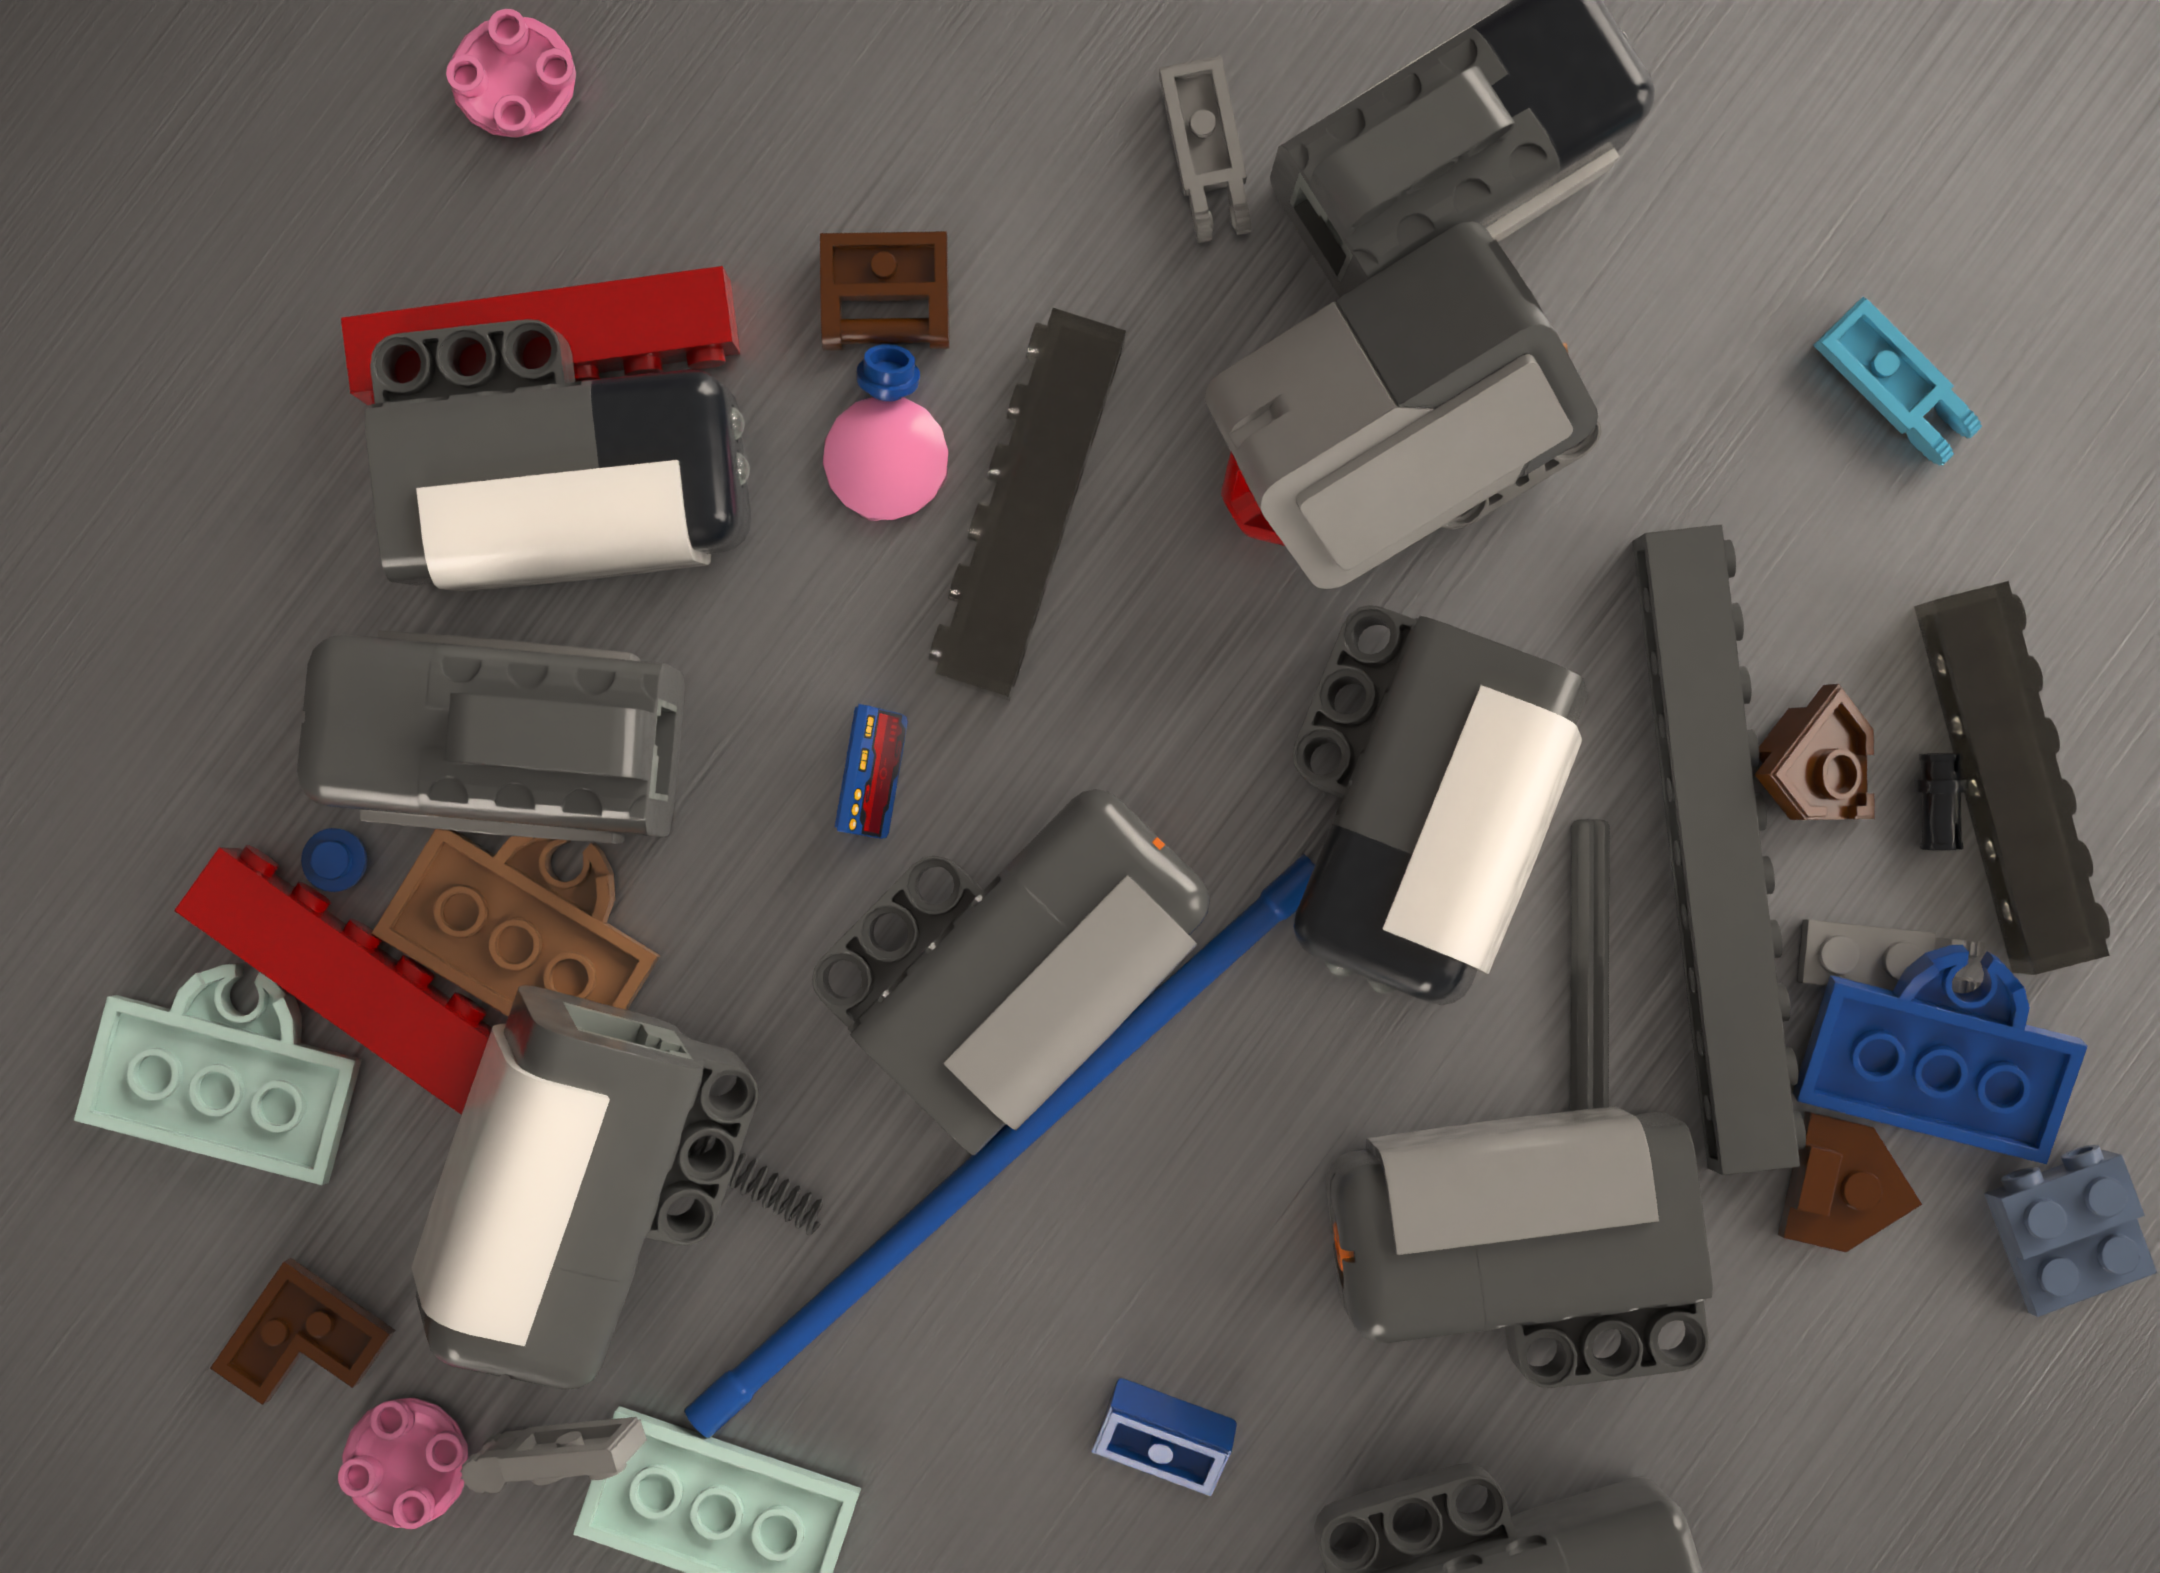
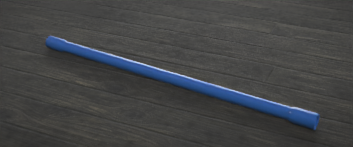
(737, 1386)

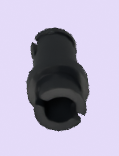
(1941, 800)

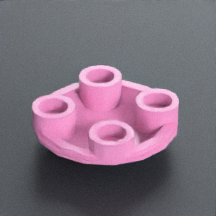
(512, 75)
(885, 458)
(404, 1462)

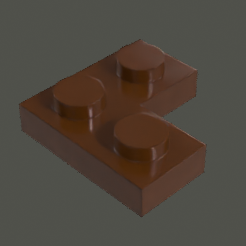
(300, 1317)

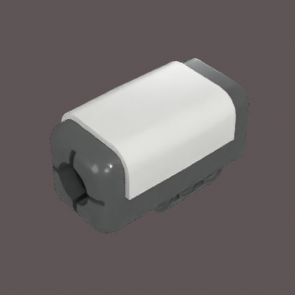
(561, 1176)

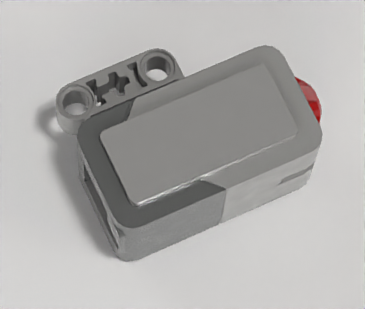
(1400, 410)

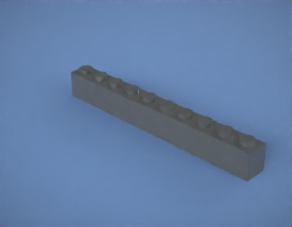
(1717, 850)

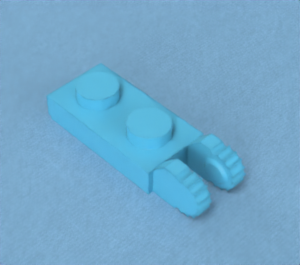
(1896, 378)

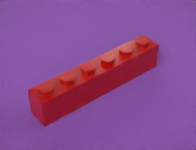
(608, 325)
(340, 971)

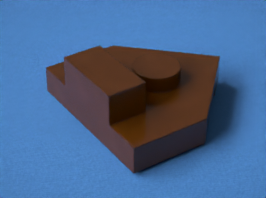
(1819, 759)
(1843, 1186)

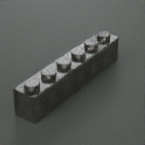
(1029, 505)
(2014, 780)

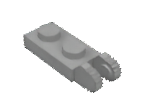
(1205, 140)
(1870, 953)
(554, 1453)

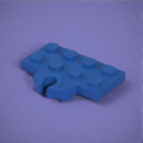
(1943, 1057)

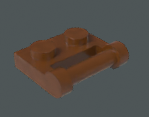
(884, 269)

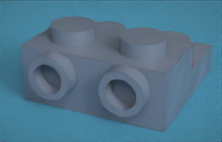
(2071, 1229)

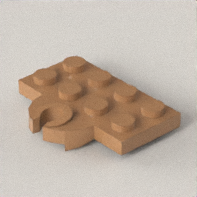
(514, 922)

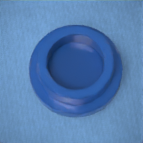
(888, 372)
(334, 860)

